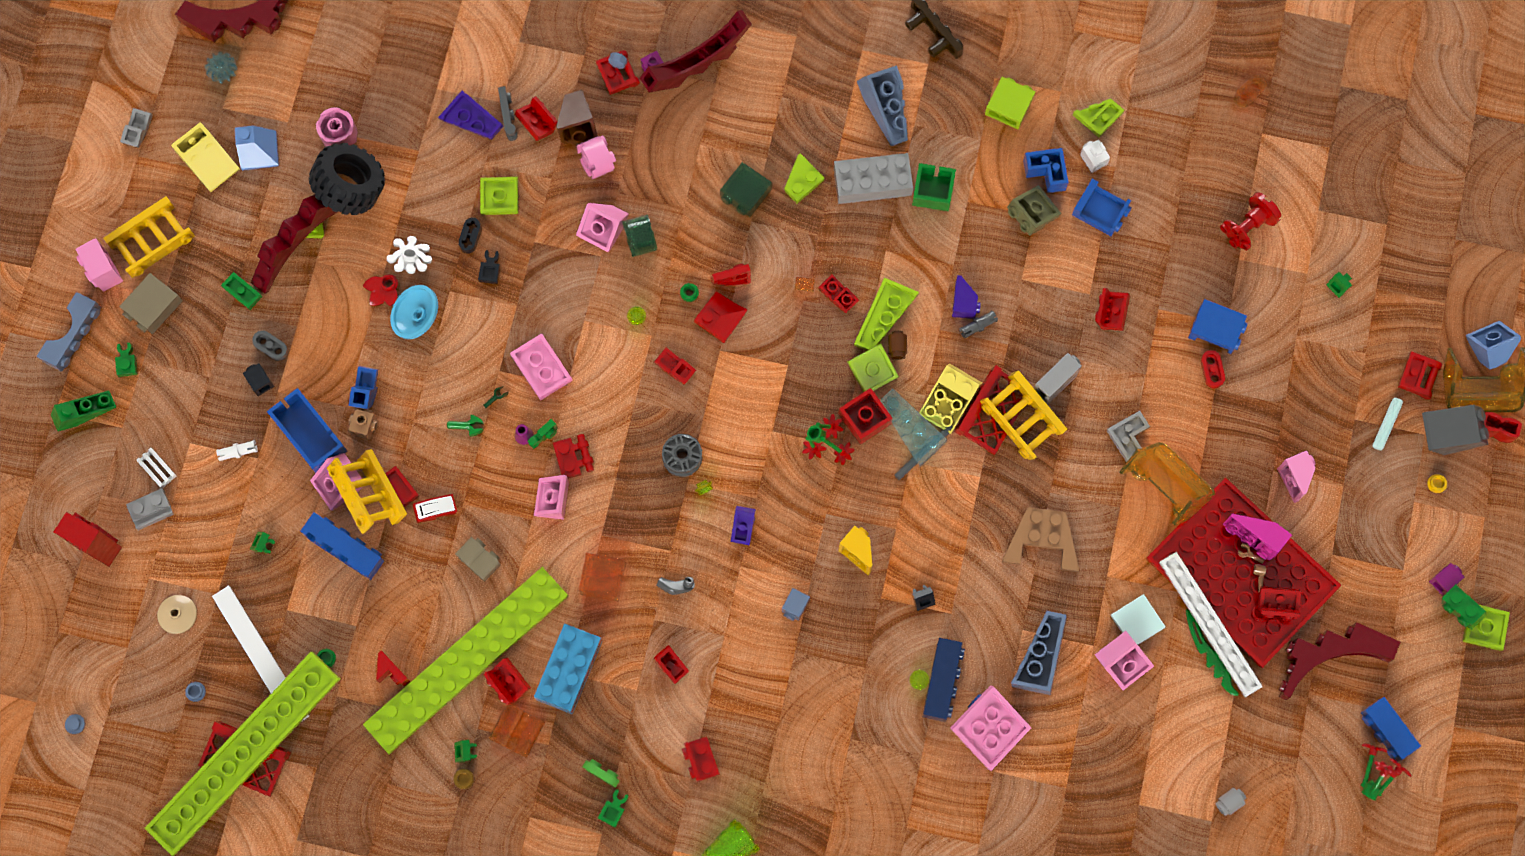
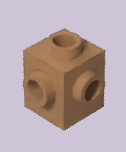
(362, 423)

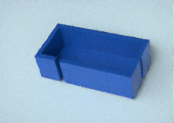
(306, 430)

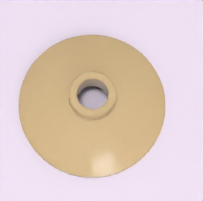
(186, 614)

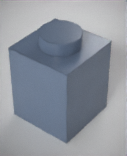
(795, 605)

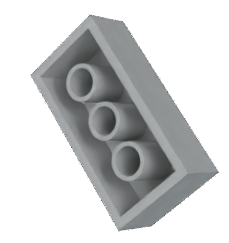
(873, 178)

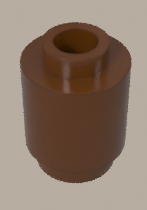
(897, 345)

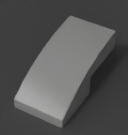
(136, 129)

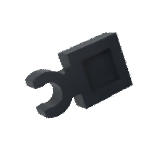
(489, 270)

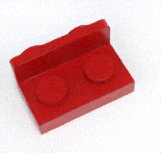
(701, 759)

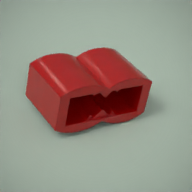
(1501, 428)

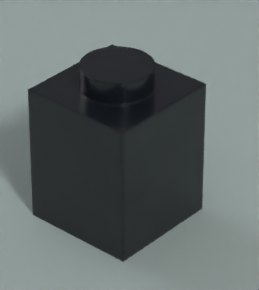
(258, 379)

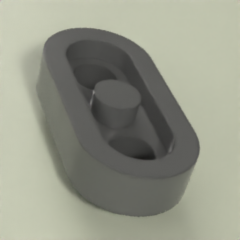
(271, 346)

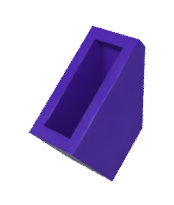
(965, 300)

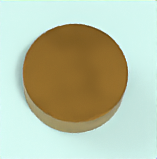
(463, 779)

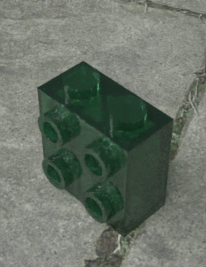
(745, 190)

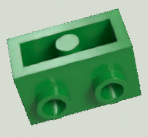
(1463, 607)

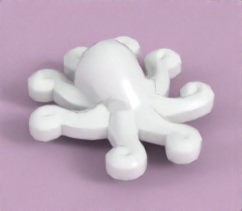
(410, 256)

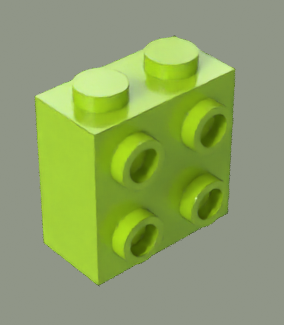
(1010, 102)

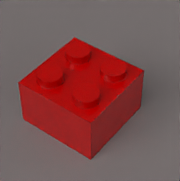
(865, 416)

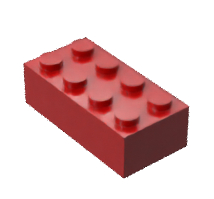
(88, 538)

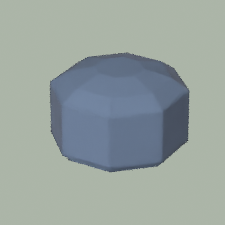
(617, 60)

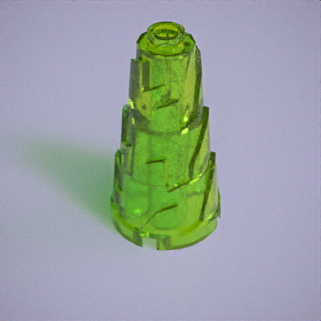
(733, 842)

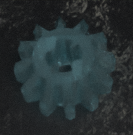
(220, 67)

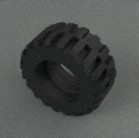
(338, 193)

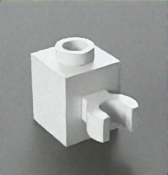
(1095, 155)

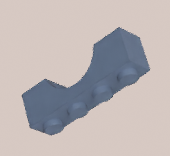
(58, 352)

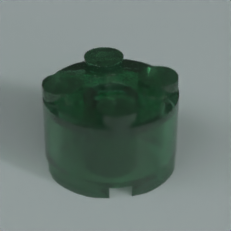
(639, 235)

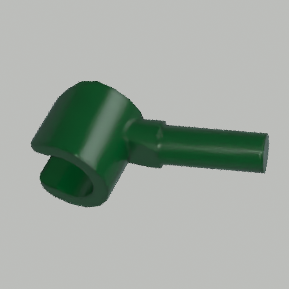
(497, 395)

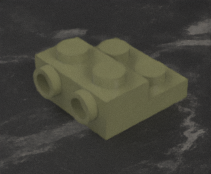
(1033, 210)

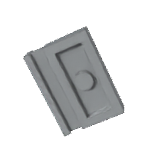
(150, 509)

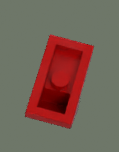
(386, 667)

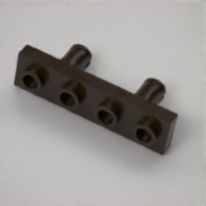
(942, 32)

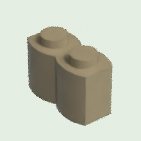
(478, 559)

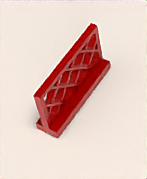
(975, 408)
(279, 754)

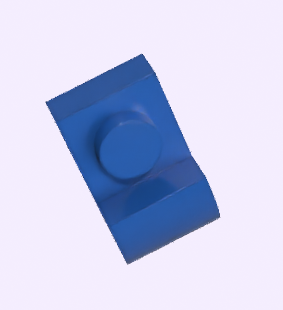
(365, 389)

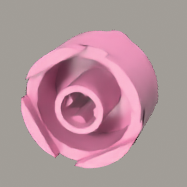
(336, 119)
(596, 157)

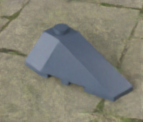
(884, 99)

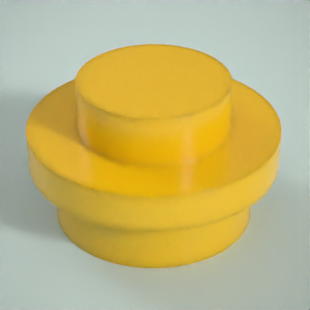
(1437, 483)

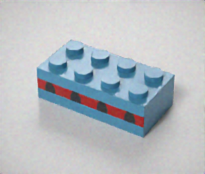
(568, 668)

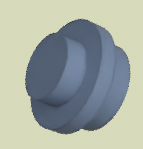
(195, 691)
(75, 724)

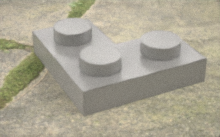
(1124, 434)

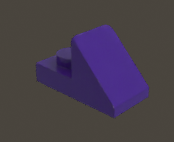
(743, 525)

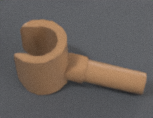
(1250, 554)
(1259, 570)

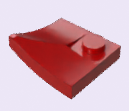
(738, 275)
(720, 316)

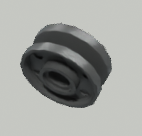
(677, 444)

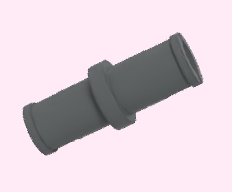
(978, 324)

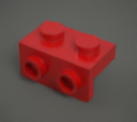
(537, 119)
(1112, 310)
(1279, 602)
(507, 682)

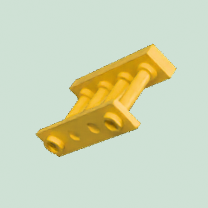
(138, 223)
(1042, 411)
(380, 484)

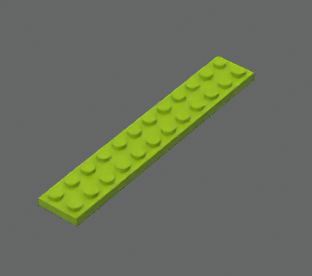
(465, 660)
(242, 753)

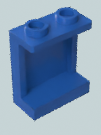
(1101, 209)
(1218, 325)

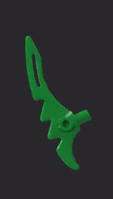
(1212, 657)

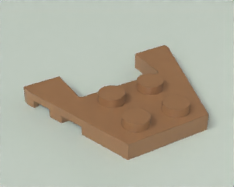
(1044, 530)

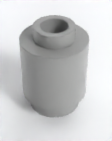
(1231, 801)

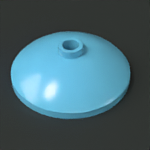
(414, 312)

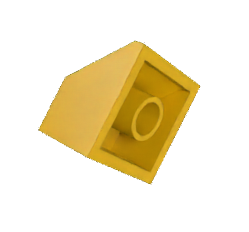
(857, 548)

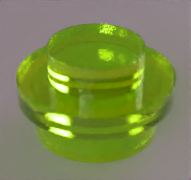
(636, 315)
(703, 487)
(919, 679)

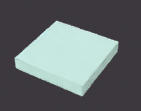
(1138, 620)

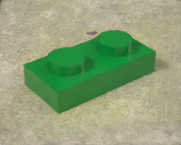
(241, 291)

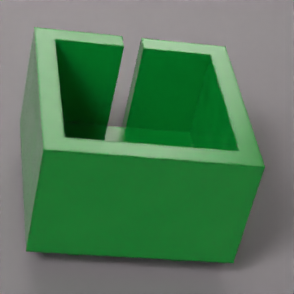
(931, 190)

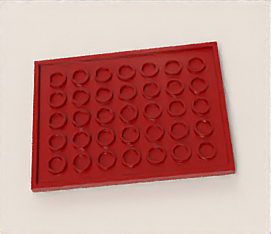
(1229, 579)

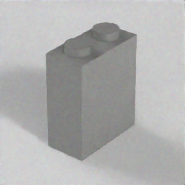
(1058, 378)

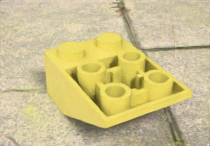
(205, 157)
(950, 397)

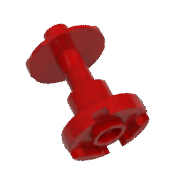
(1260, 213)

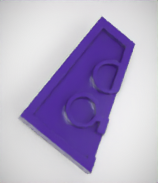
(470, 116)

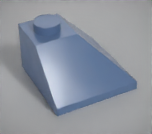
(256, 147)
(1493, 344)

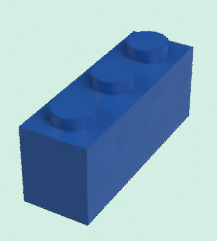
(1390, 729)

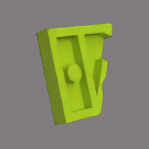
(1099, 116)
(802, 179)

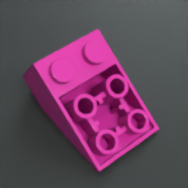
(1259, 534)

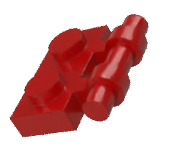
(567, 458)

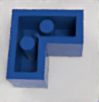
(1050, 165)

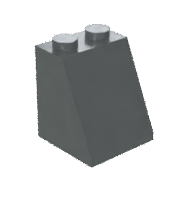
(1455, 429)

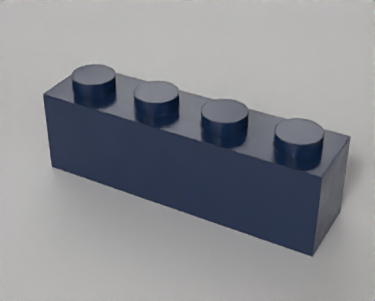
(942, 680)

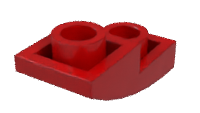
(838, 294)

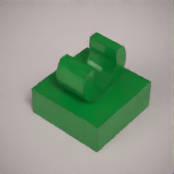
(1339, 284)
(260, 542)
(462, 751)

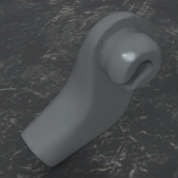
(676, 587)

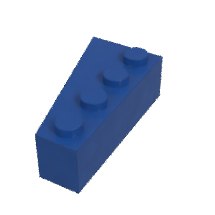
(342, 546)

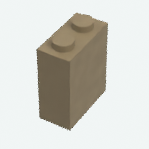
(150, 304)

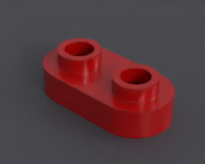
(1212, 370)

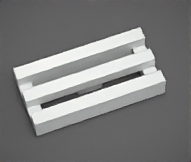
(146, 456)

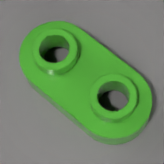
(594, 768)

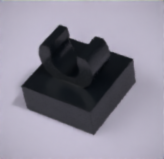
(923, 598)

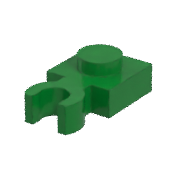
(126, 364)
(548, 431)
(612, 811)

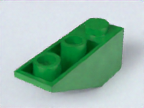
(81, 410)

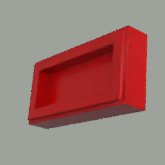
(401, 486)

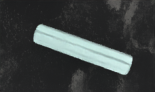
(1387, 424)

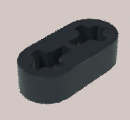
(474, 236)

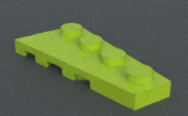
(885, 311)

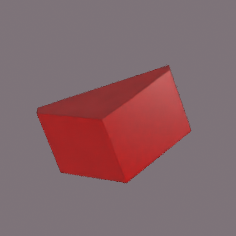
(671, 664)

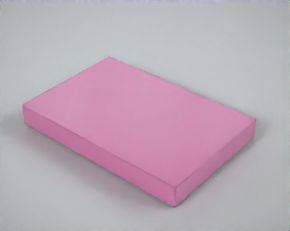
(541, 366)

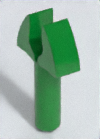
(467, 425)

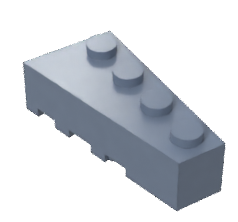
(1040, 662)

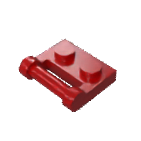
(612, 76)
(1414, 373)

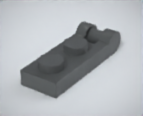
(507, 114)

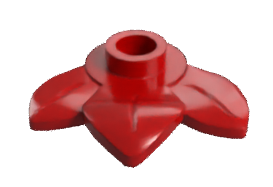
(380, 292)

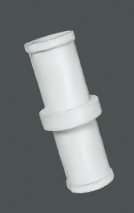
(237, 450)

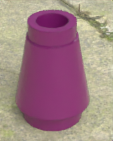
(524, 437)

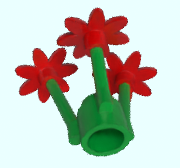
(816, 436)
(1373, 788)

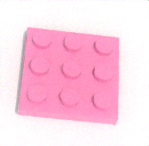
(990, 728)

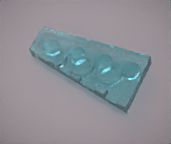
(915, 431)

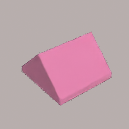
(552, 497)

